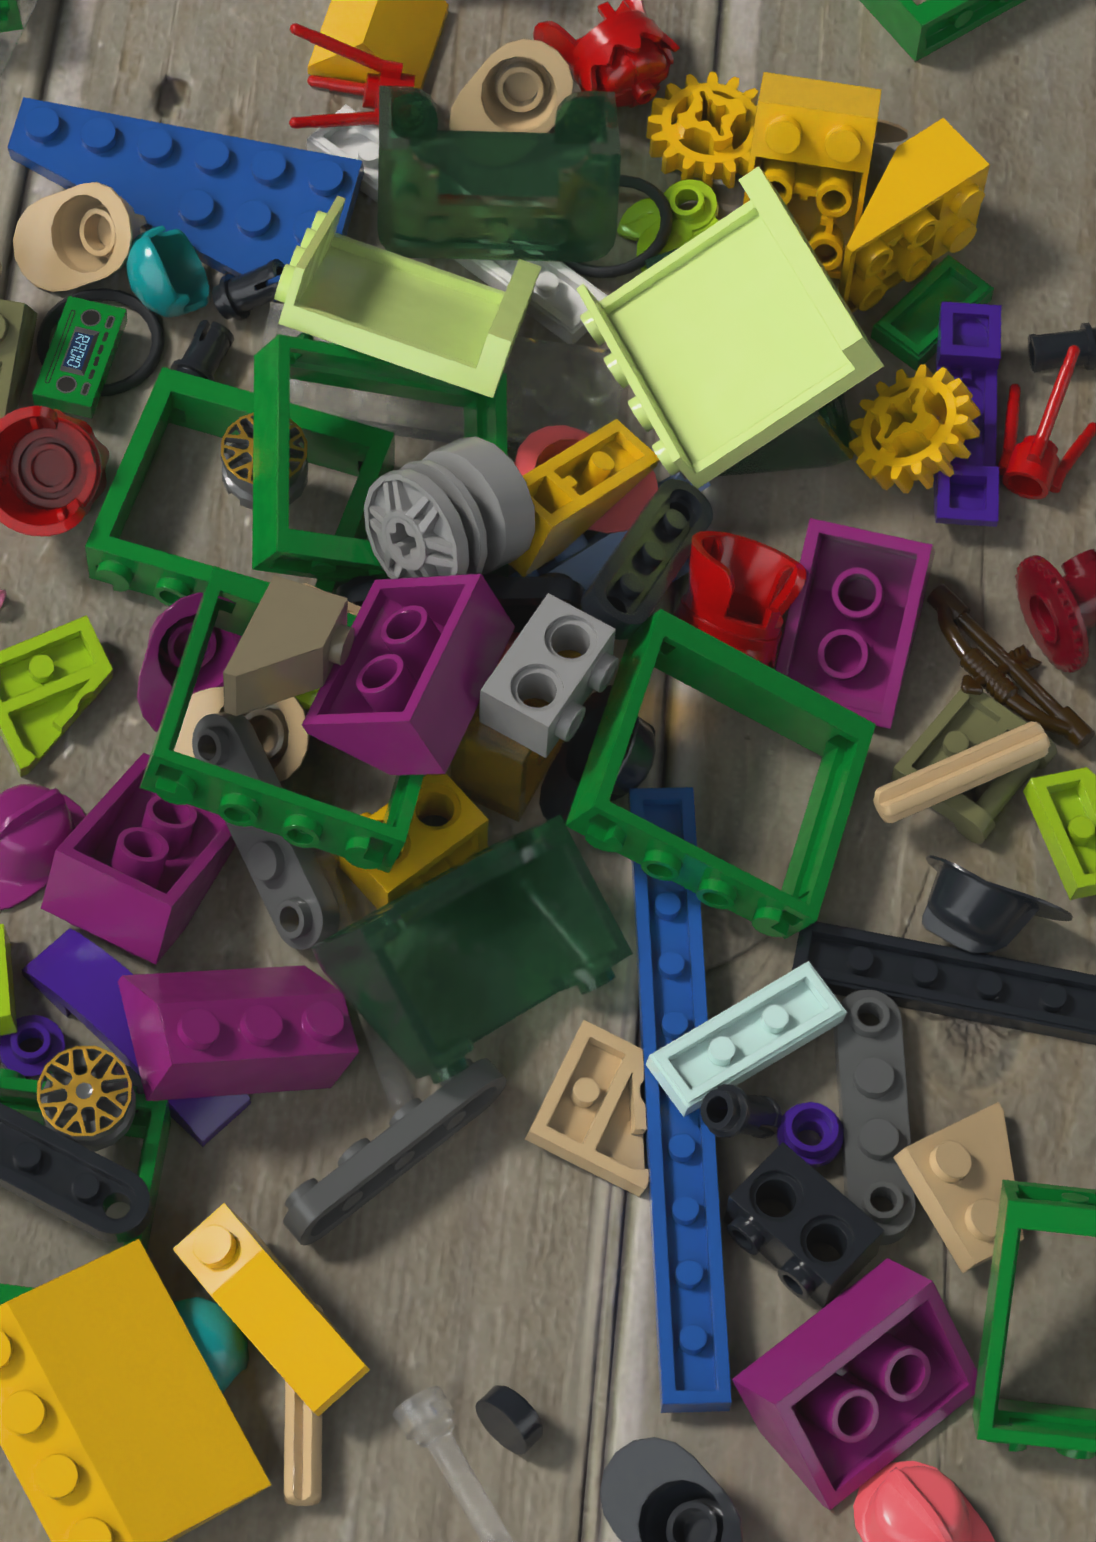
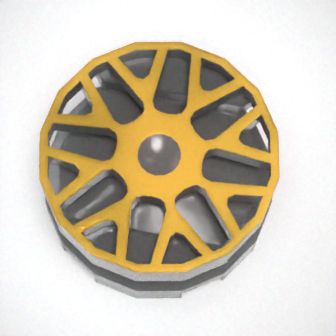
(238, 461)
(87, 1096)

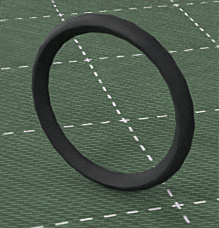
(653, 250)
(117, 296)

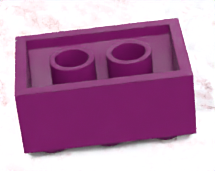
(412, 673)
(236, 1031)
(859, 1381)

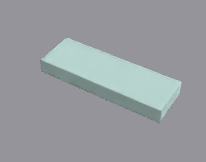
(746, 1037)

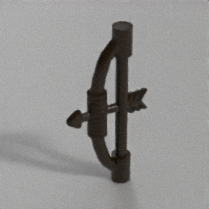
(993, 678)

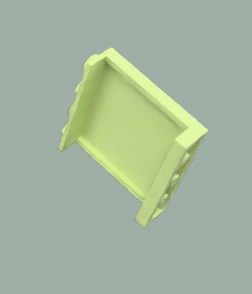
(402, 307)
(730, 337)

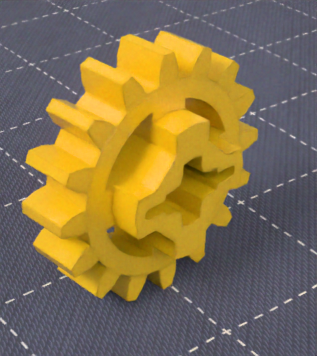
(707, 131)
(914, 428)

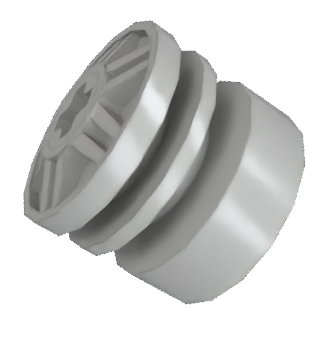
(450, 513)

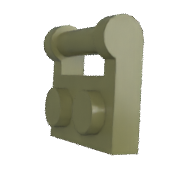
(959, 726)

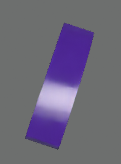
(971, 351)
(84, 982)

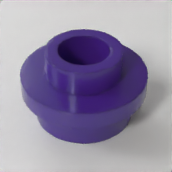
(31, 1063)
(815, 1118)

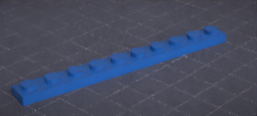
(679, 1148)

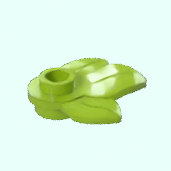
(643, 218)

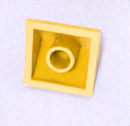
(384, 28)

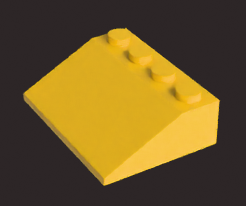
(116, 1409)

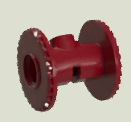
(1059, 607)

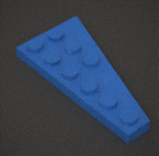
(227, 193)

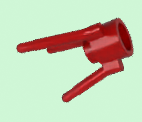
(389, 75)
(1033, 465)

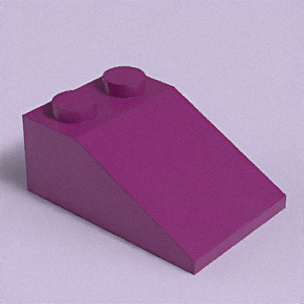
(856, 617)
(137, 867)

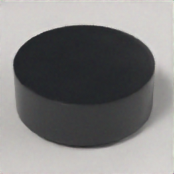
(509, 1419)

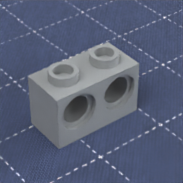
(537, 671)

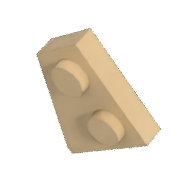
(597, 1109)
(960, 1182)

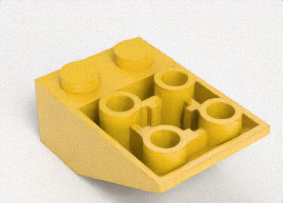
(817, 154)
(915, 215)

